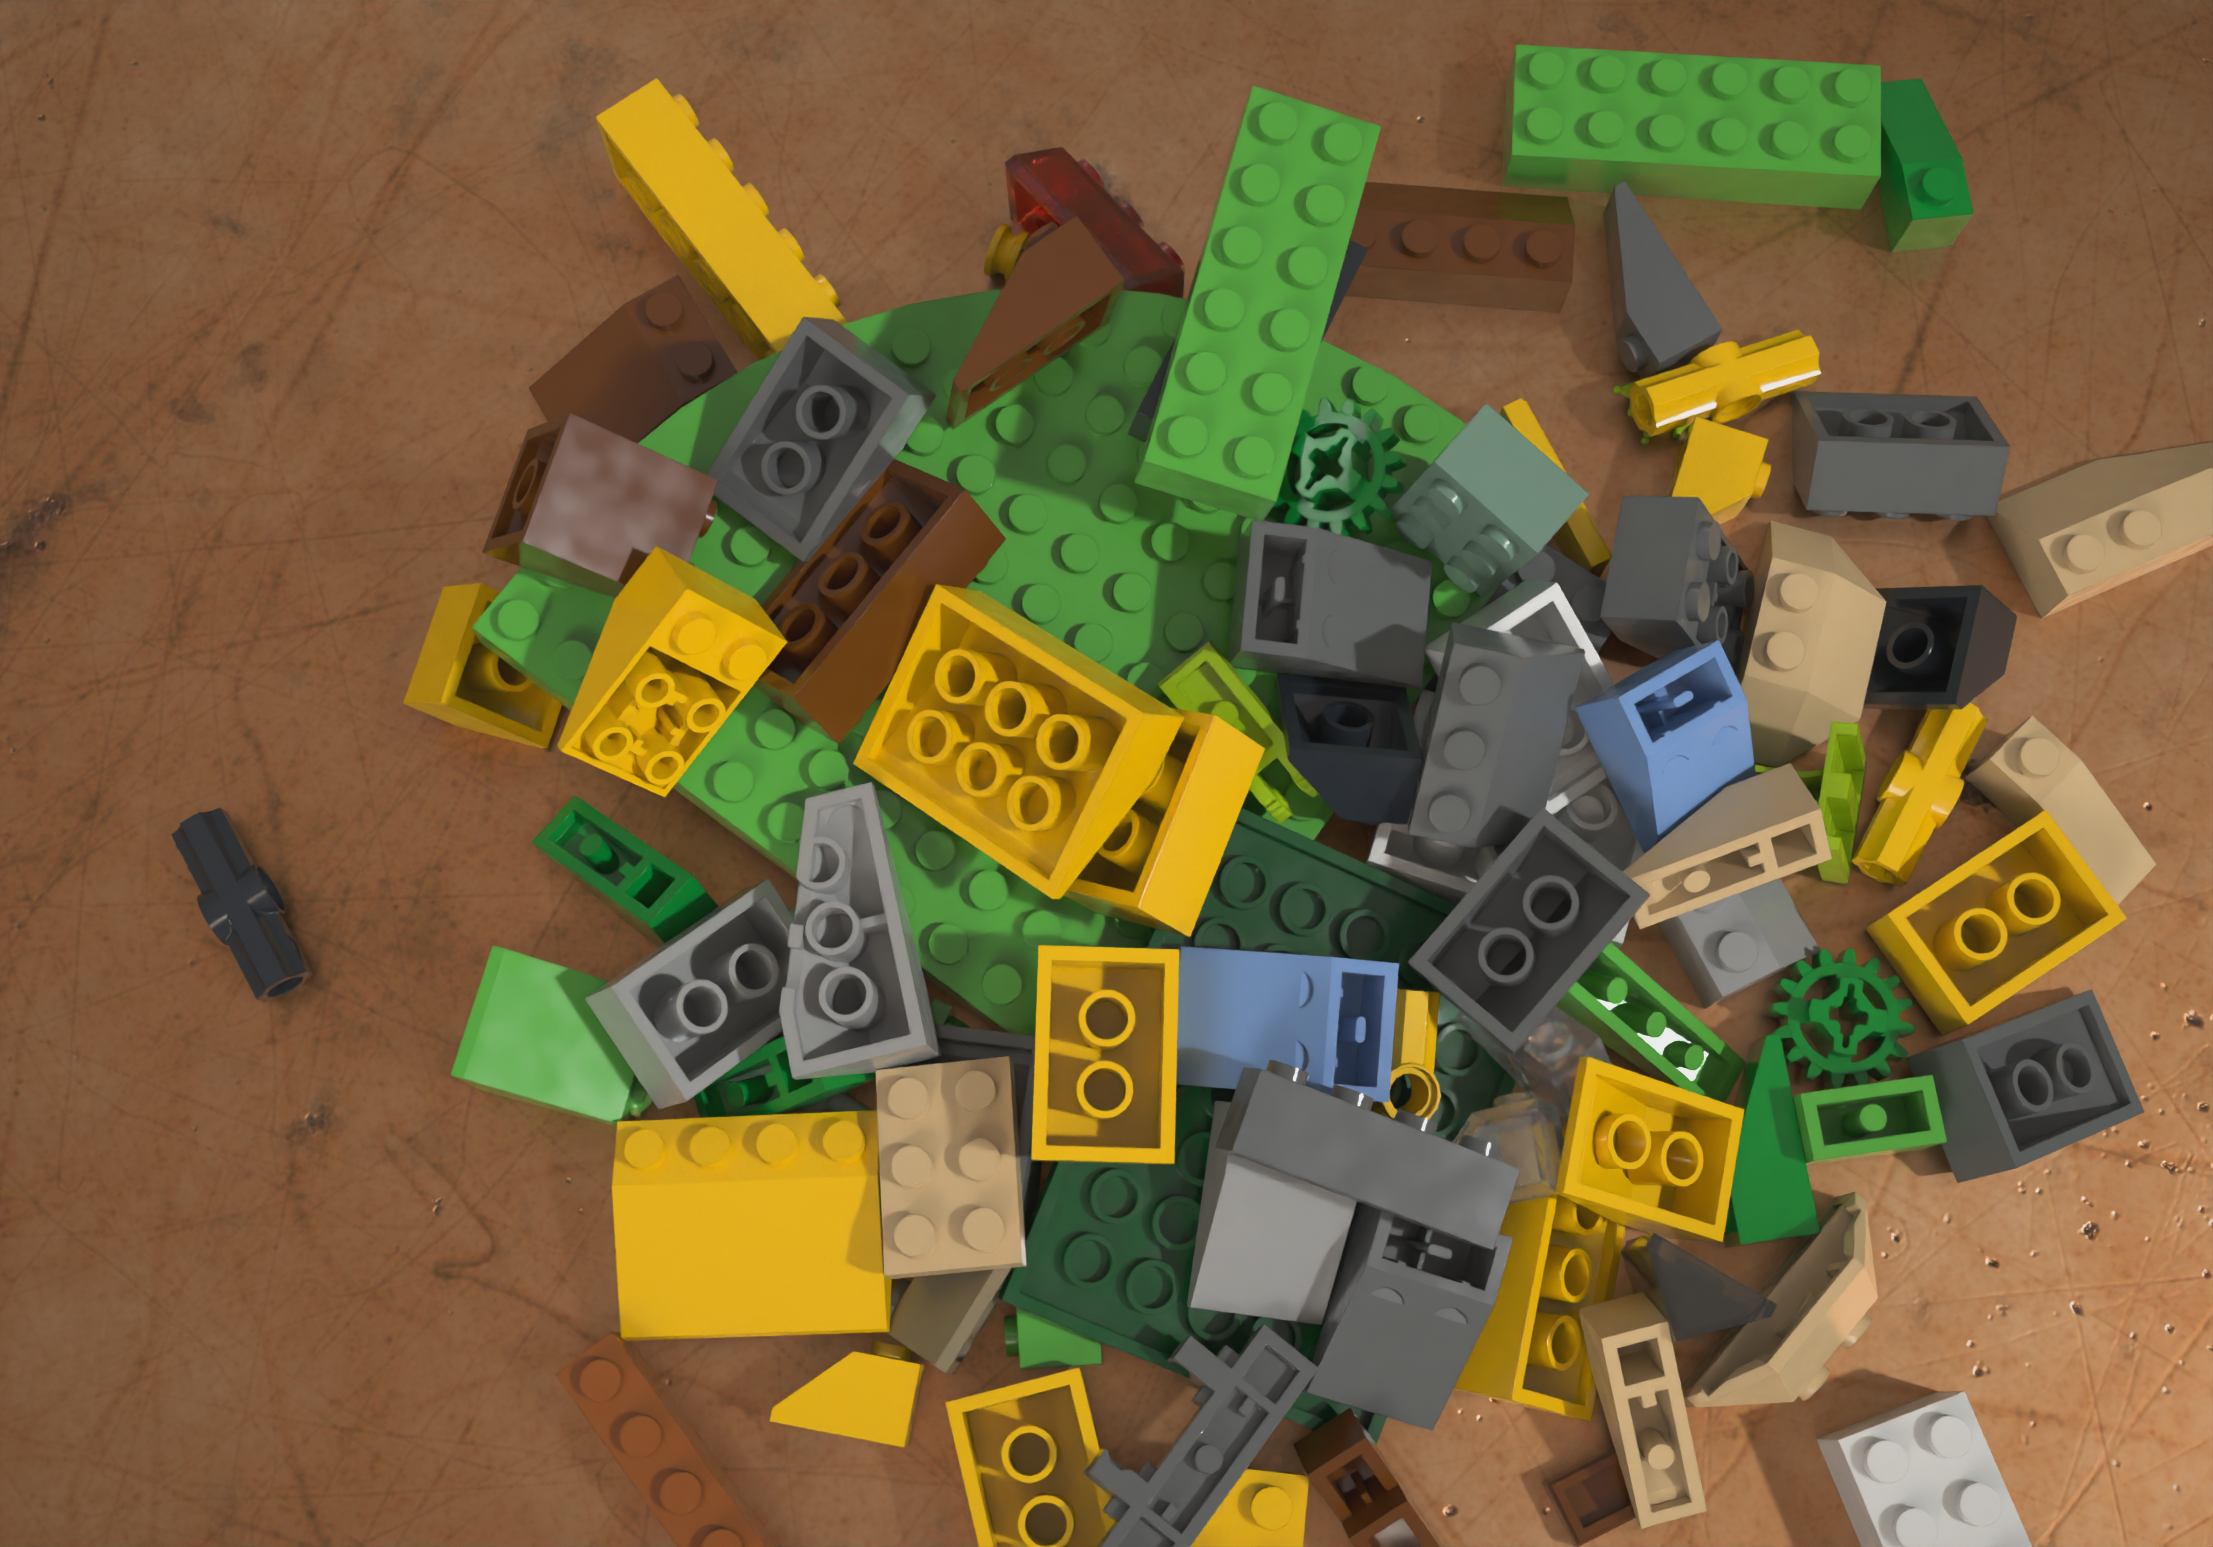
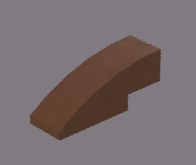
(1362, 1486)

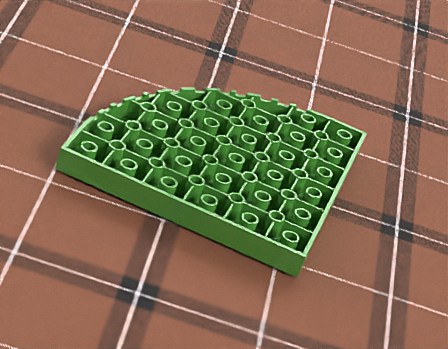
(1084, 557)

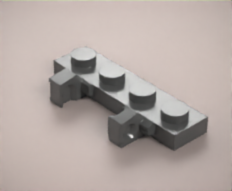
(1237, 1412)

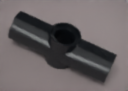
(241, 904)

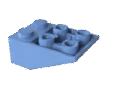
(1671, 737)
(1287, 1008)

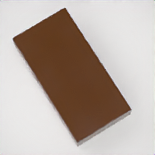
(1591, 1497)

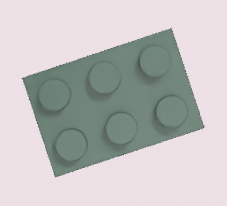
(1486, 503)

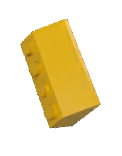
(1534, 1335)

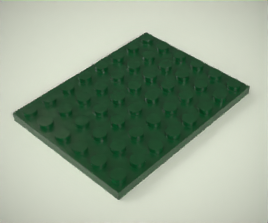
(1119, 1239)

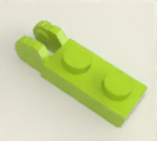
(1214, 687)

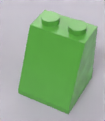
(543, 1043)

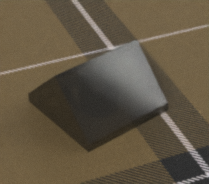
(1688, 1290)

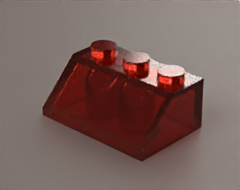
(1056, 188)

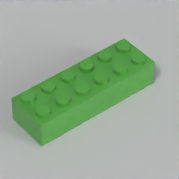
(1693, 126)
(1258, 305)

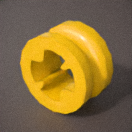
(1004, 251)

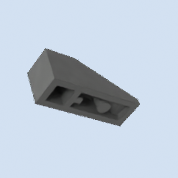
(1654, 304)

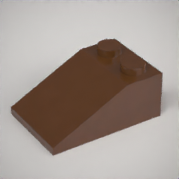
(1049, 305)
(637, 365)

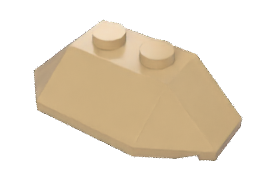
(1805, 643)
(1820, 1305)

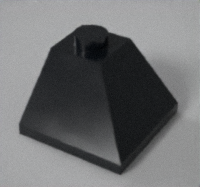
(1938, 647)
(1352, 745)

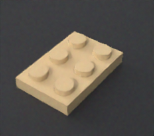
(950, 1168)

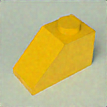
(1720, 468)
(860, 1397)

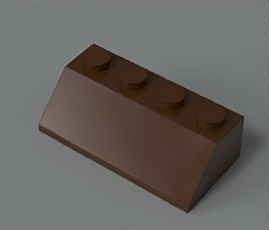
(1464, 247)
(865, 592)

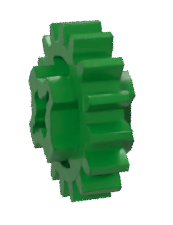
(1346, 449)
(1867, 1023)

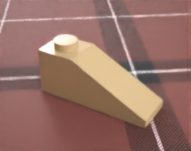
(2039, 773)
(1732, 845)
(1644, 1407)

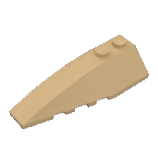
(2107, 523)

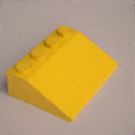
(1014, 738)
(749, 1226)

